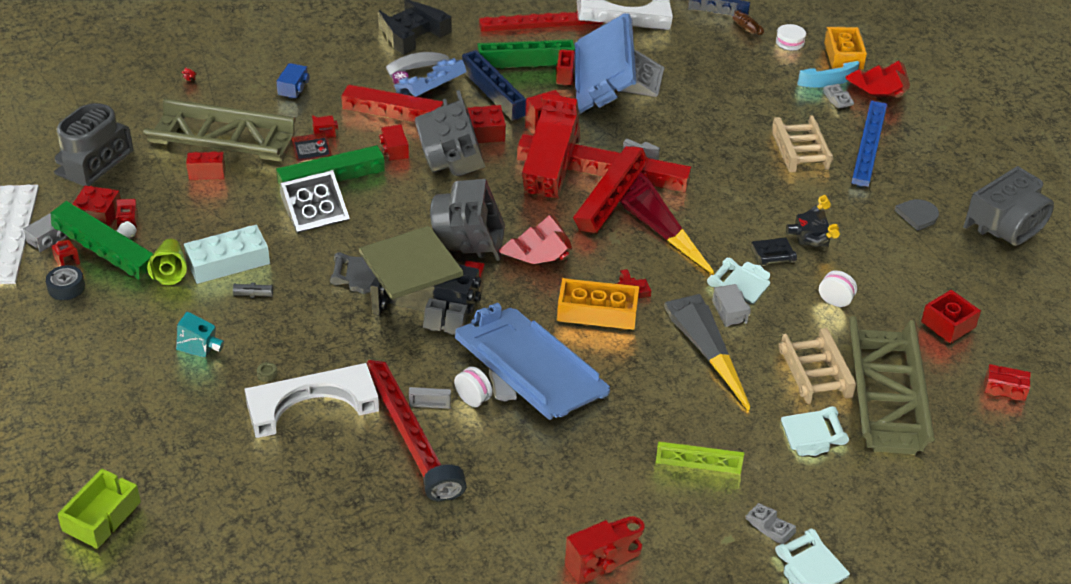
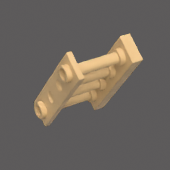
(788, 149)
(830, 355)

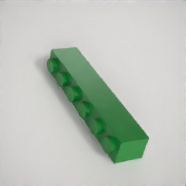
(524, 53)
(344, 165)
(101, 239)

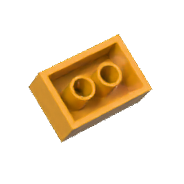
(844, 46)

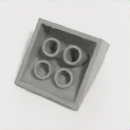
(647, 76)
(313, 201)

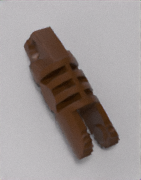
(747, 23)

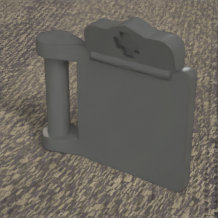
(358, 274)

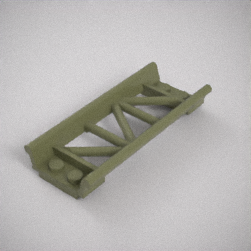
(272, 148)
(883, 434)

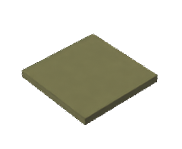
(410, 262)

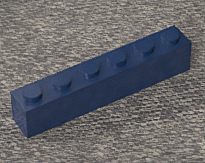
(494, 85)

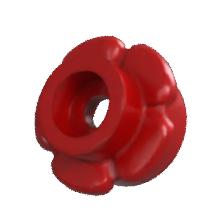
(188, 74)

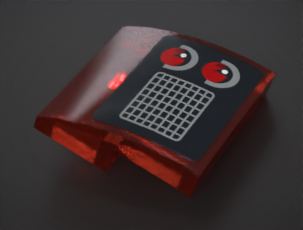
(310, 147)

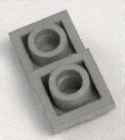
(837, 96)
(650, 150)
(500, 388)
(766, 521)

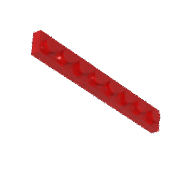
(532, 21)
(403, 416)

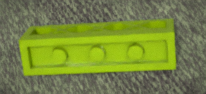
(699, 457)

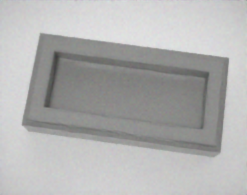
(430, 398)

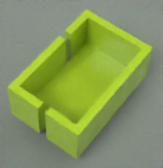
(99, 508)

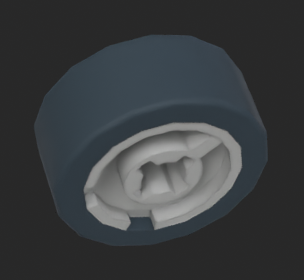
(65, 282)
(444, 482)

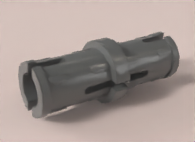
(252, 290)

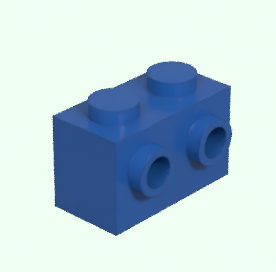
(292, 80)

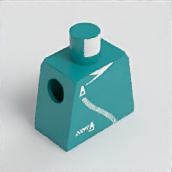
(197, 336)

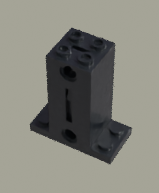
(459, 290)

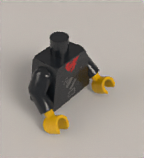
(813, 226)

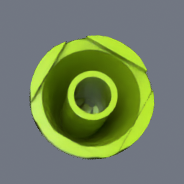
(167, 263)

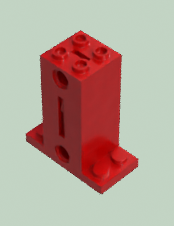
(552, 146)

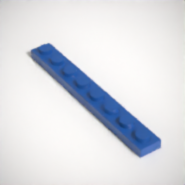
(869, 144)

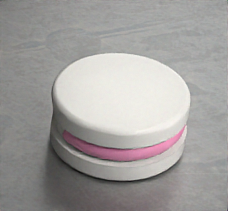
(790, 37)
(838, 288)
(473, 386)

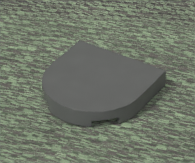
(918, 213)

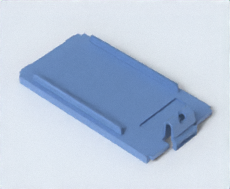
(604, 63)
(531, 361)

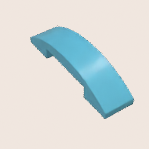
(812, 78)

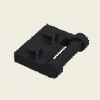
(773, 251)

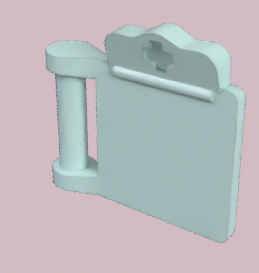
(749, 279)
(809, 433)
(814, 564)

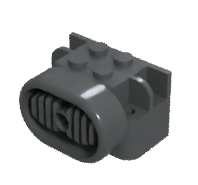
(449, 139)
(91, 143)
(1010, 207)
(468, 219)

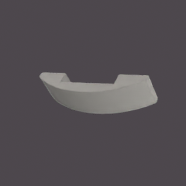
(415, 61)

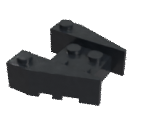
(412, 23)

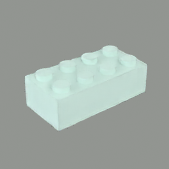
(226, 253)

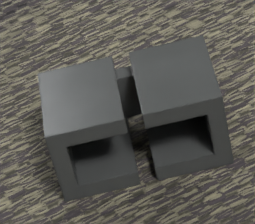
(435, 316)

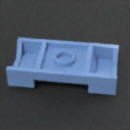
(441, 73)

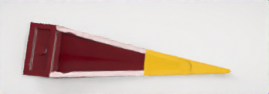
(648, 206)

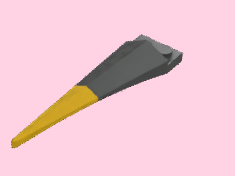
(697, 323)

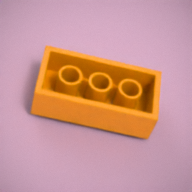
(597, 303)

